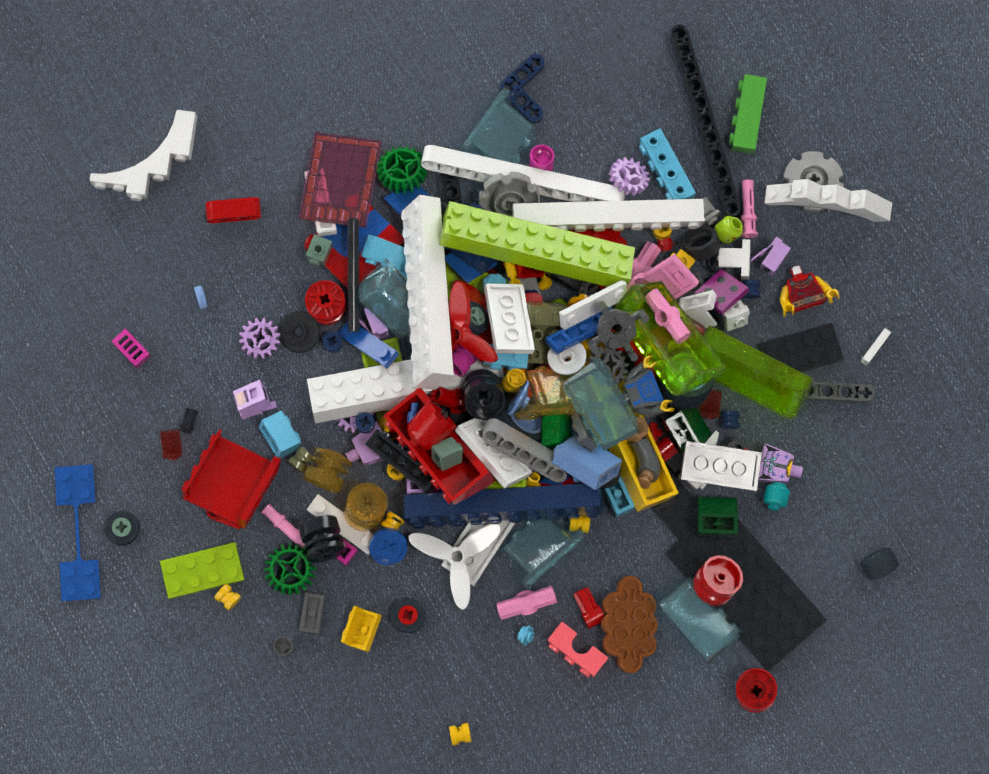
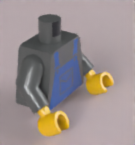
(643, 392)

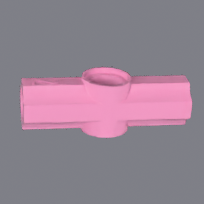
(644, 261)
(667, 316)
(526, 602)

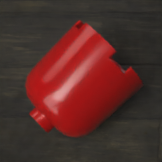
(429, 427)

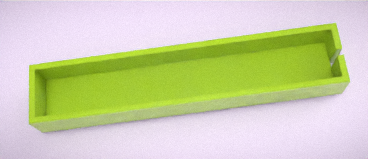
(536, 245)

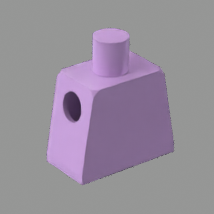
(361, 451)

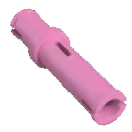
(283, 524)

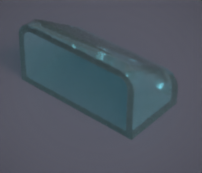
(601, 405)
(700, 621)

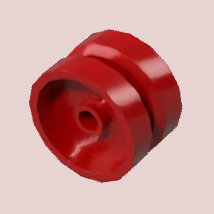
(718, 580)

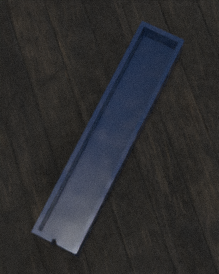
(505, 505)

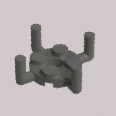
(620, 338)

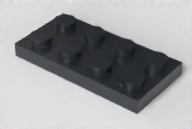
(806, 349)

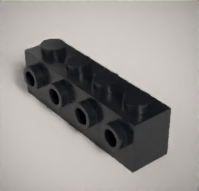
(399, 459)

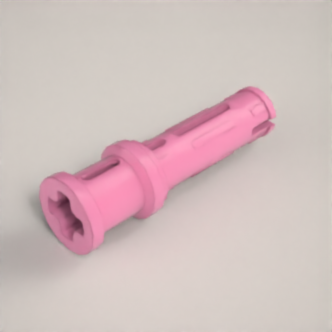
(748, 218)

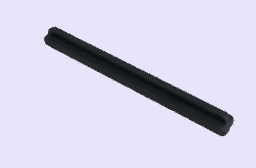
(353, 275)

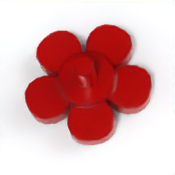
(655, 433)

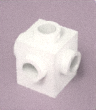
(736, 316)

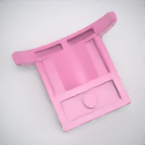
(673, 275)

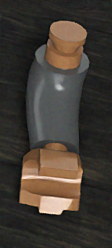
(649, 464)

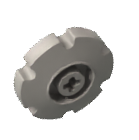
(814, 167)
(505, 190)

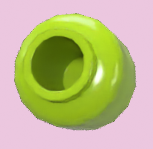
(729, 229)

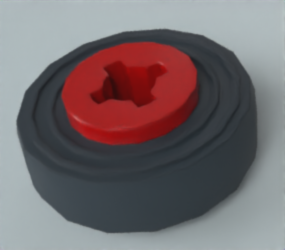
(411, 621)

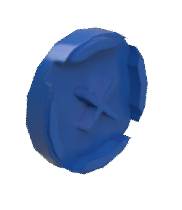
(388, 546)

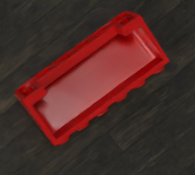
(456, 482)

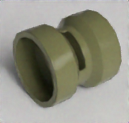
(300, 459)

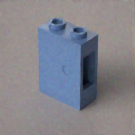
(588, 466)

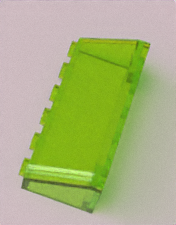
(678, 365)
(759, 375)

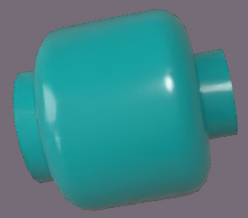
(776, 496)

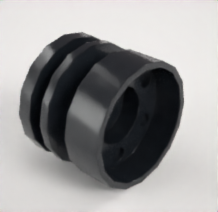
(483, 394)
(322, 539)

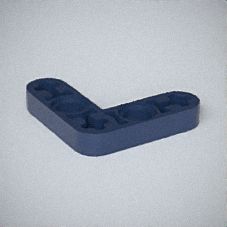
(519, 92)

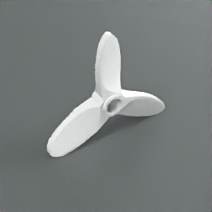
(469, 547)

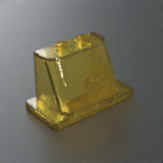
(546, 395)

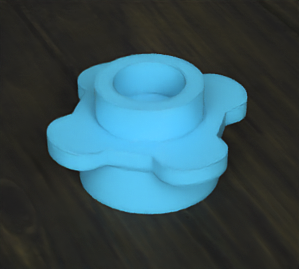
(526, 635)

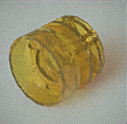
(327, 470)
(365, 517)

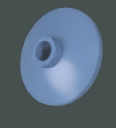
(520, 399)

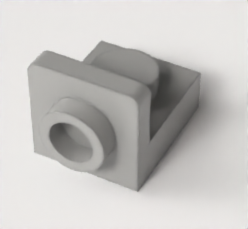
(710, 213)

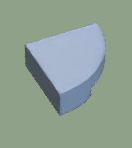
(200, 297)

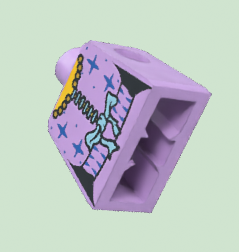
(777, 466)

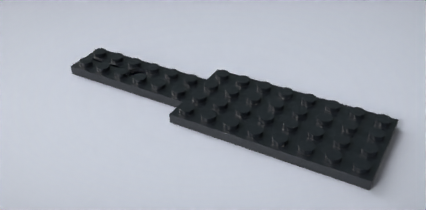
(768, 605)

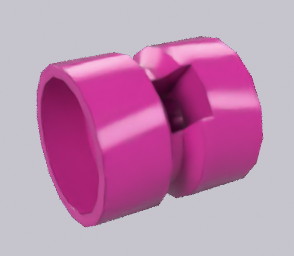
(542, 158)
(462, 360)

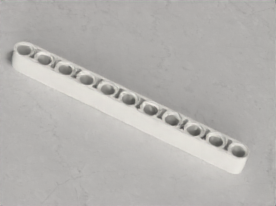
(549, 183)

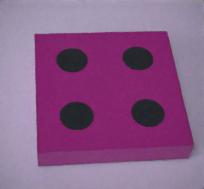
(727, 289)

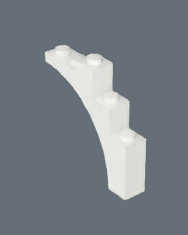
(158, 165)
(833, 197)

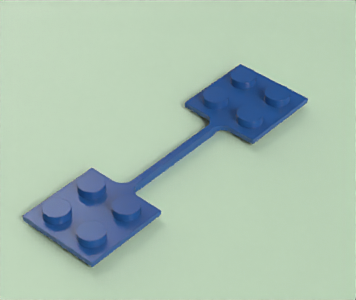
(401, 201)
(78, 578)

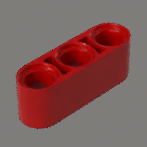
(233, 210)

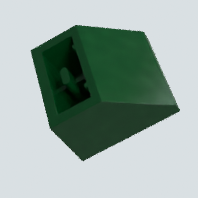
(686, 426)
(717, 517)

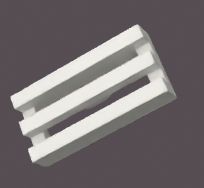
(875, 347)

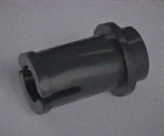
(189, 420)

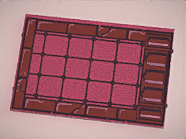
(340, 179)

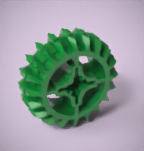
(397, 178)
(284, 576)

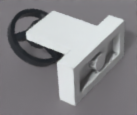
(733, 259)
(699, 306)

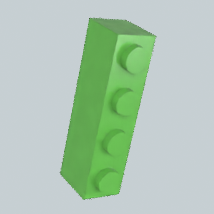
(748, 115)

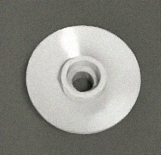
(576, 354)

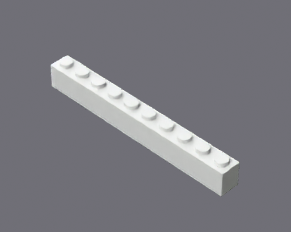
(614, 214)

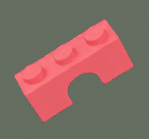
(589, 662)

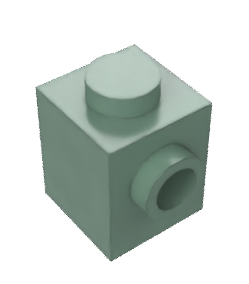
(319, 251)
(447, 453)

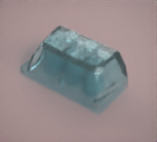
(386, 297)

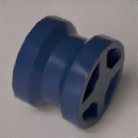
(753, 286)
(332, 345)
(730, 420)
(365, 427)

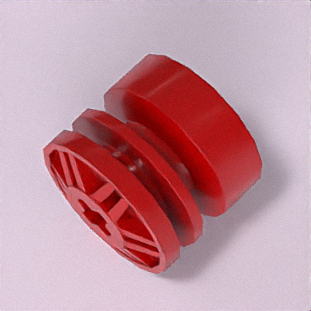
(330, 312)
(764, 682)

